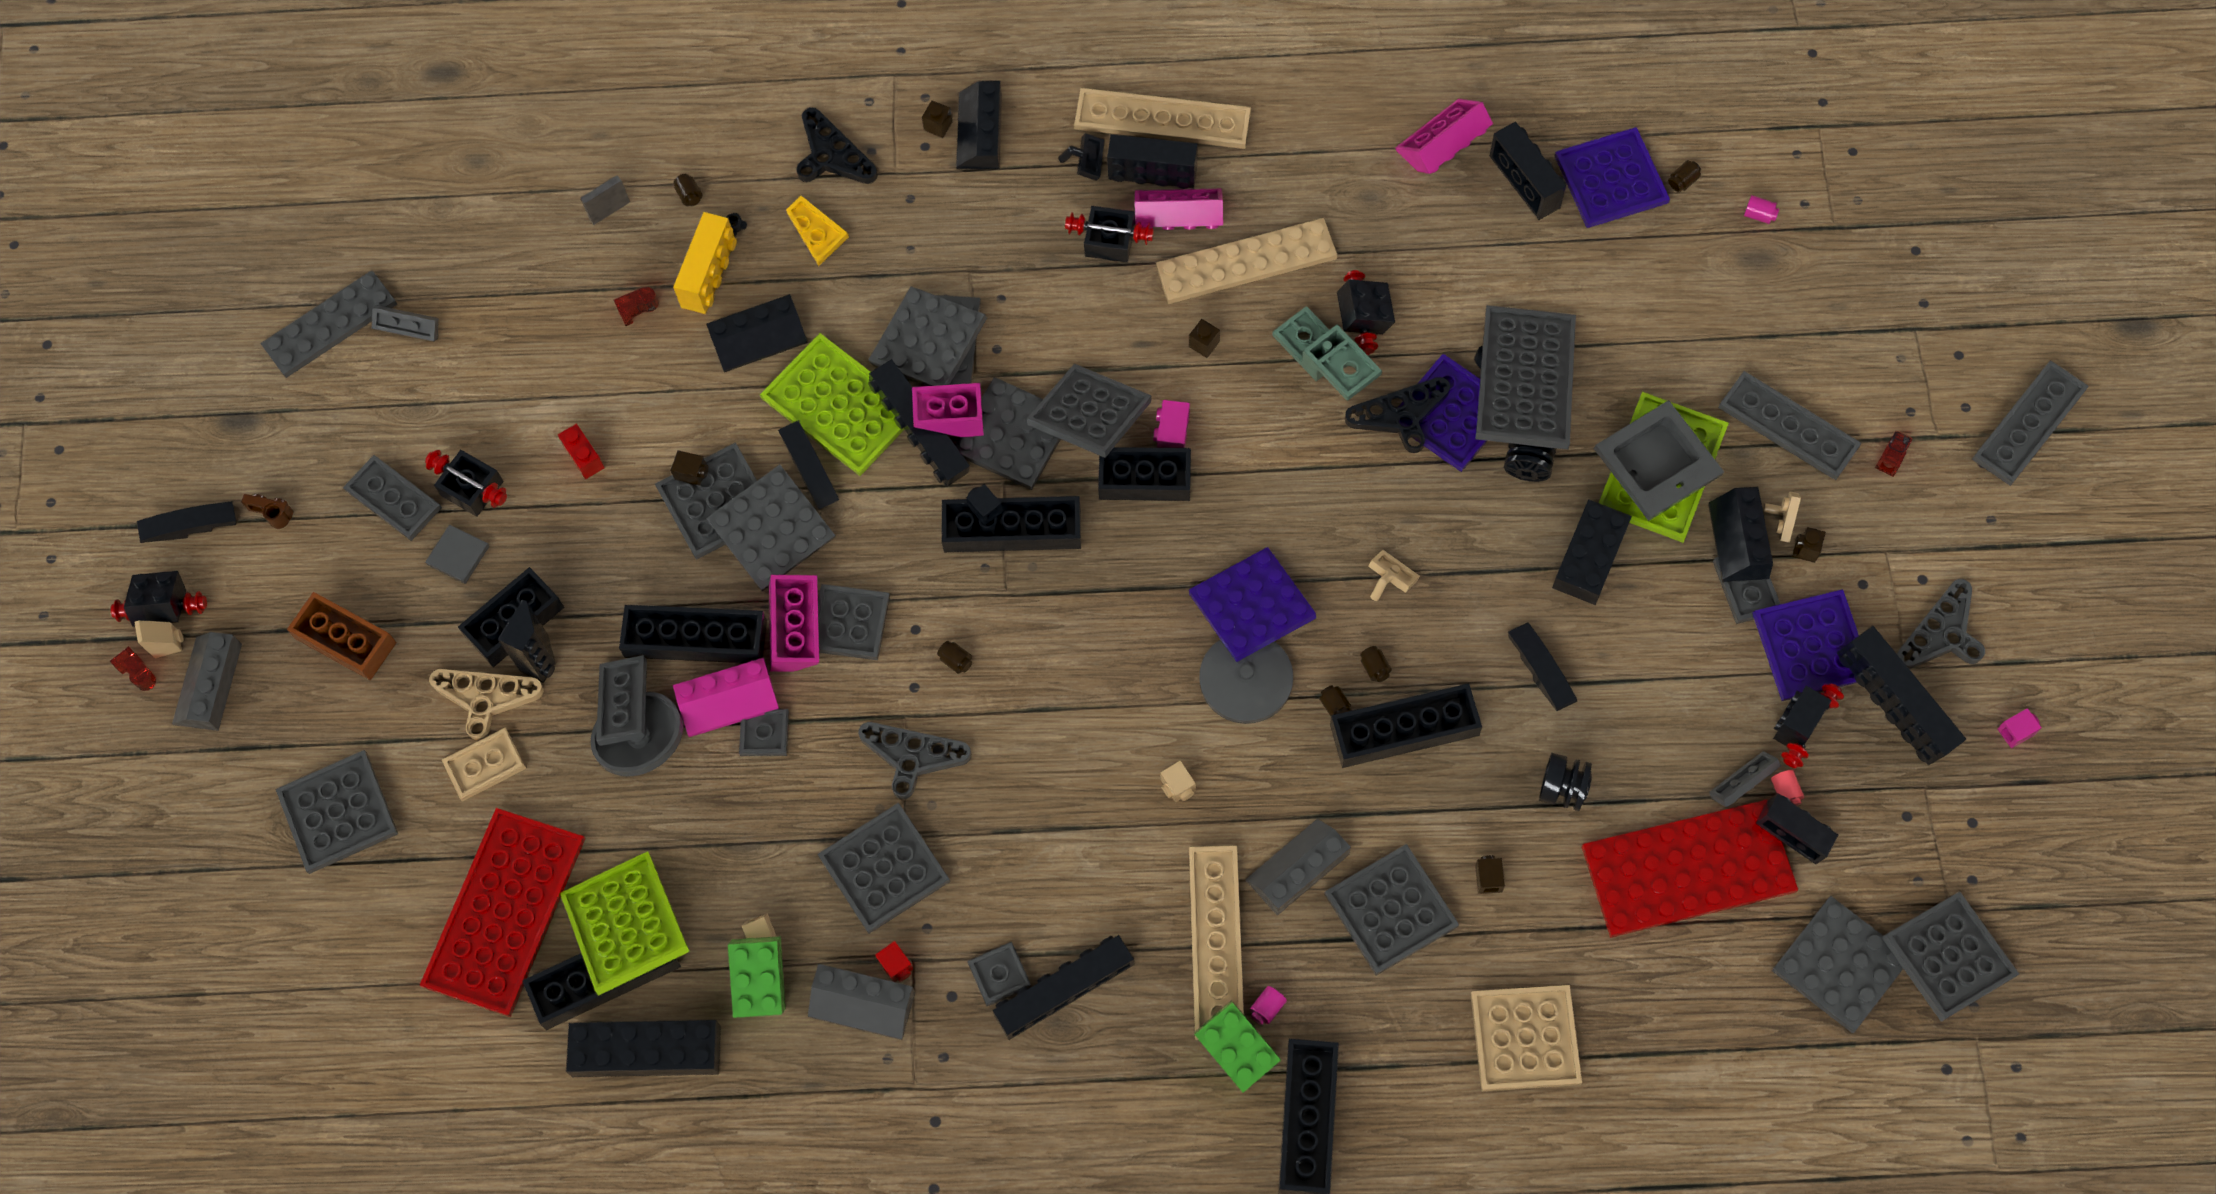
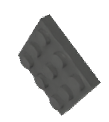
(851, 621)

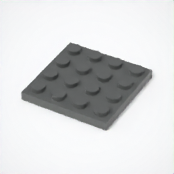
(928, 338)
(1089, 410)
(1008, 443)
(693, 503)
(770, 527)
(336, 811)
(883, 868)
(1391, 909)
(1950, 956)
(1840, 964)

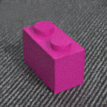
(1172, 425)

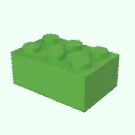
(756, 976)
(1237, 1046)

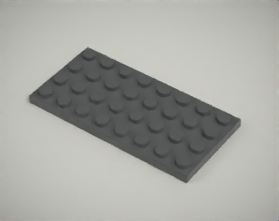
(1526, 377)

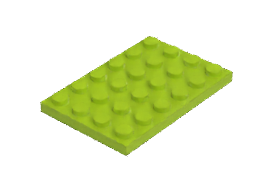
(834, 404)
(1677, 519)
(623, 923)

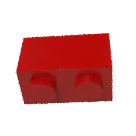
(581, 451)

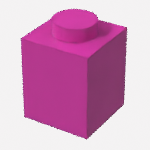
(2019, 728)

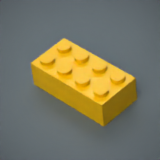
(705, 263)

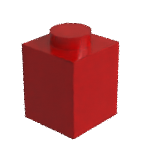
(894, 962)

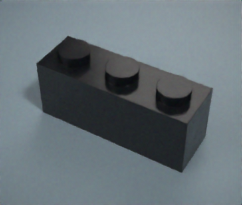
(1797, 828)

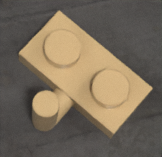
(1788, 511)
(1393, 572)

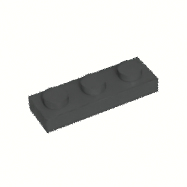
(405, 323)
(1745, 779)

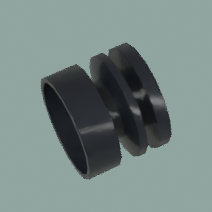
(1529, 462)
(1565, 782)

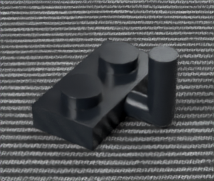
(1089, 155)

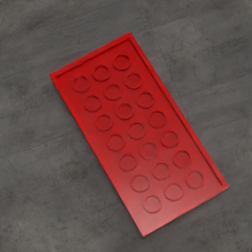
(1687, 869)
(502, 912)

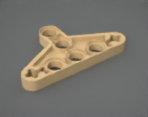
(497, 699)

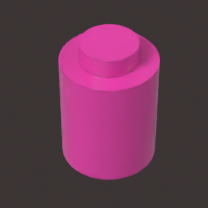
(1761, 210)
(1267, 1006)

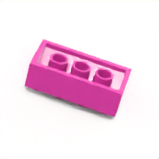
(1445, 135)
(1179, 208)
(793, 622)
(725, 697)

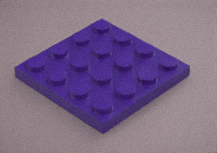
(1611, 177)
(1452, 425)
(1252, 604)
(1804, 642)

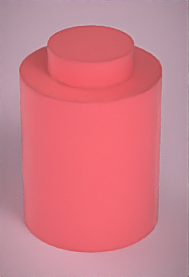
(1788, 786)

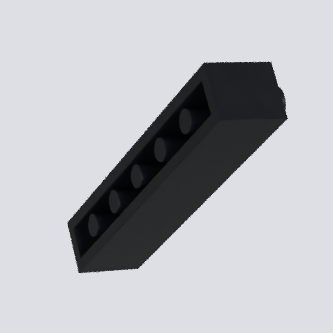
(935, 447)
(1063, 987)

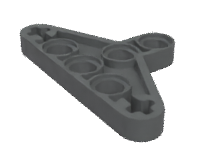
(1953, 622)
(900, 752)

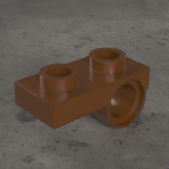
(268, 507)

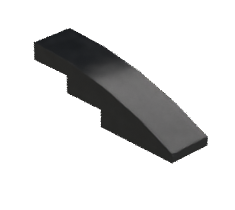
(808, 465)
(186, 521)
(1542, 666)

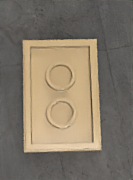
(483, 764)

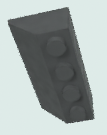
(207, 681)
(1298, 865)
(860, 1001)

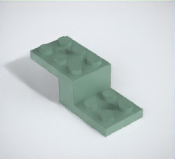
(1327, 353)

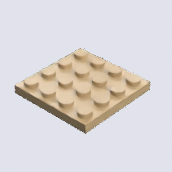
(1525, 1038)

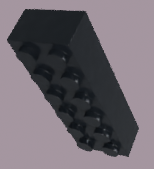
(1023, 525)
(693, 633)
(1901, 696)
(1405, 725)
(568, 990)
(643, 1048)
(1308, 1117)

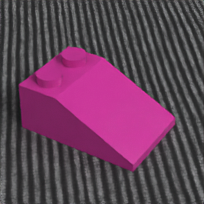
(949, 409)

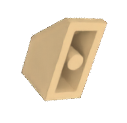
(159, 637)

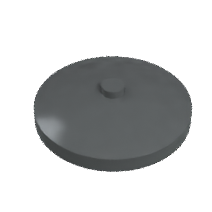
(1247, 688)
(644, 754)

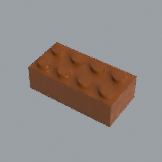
(341, 636)

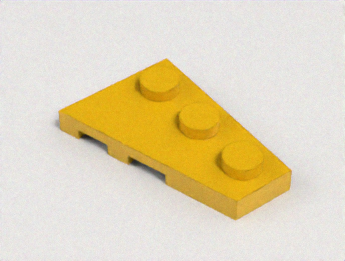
(816, 229)

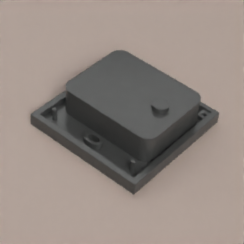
(1656, 457)

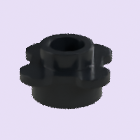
(735, 218)

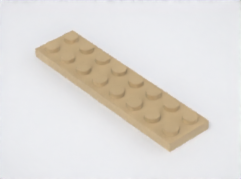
(1162, 118)
(1246, 260)
(1215, 930)

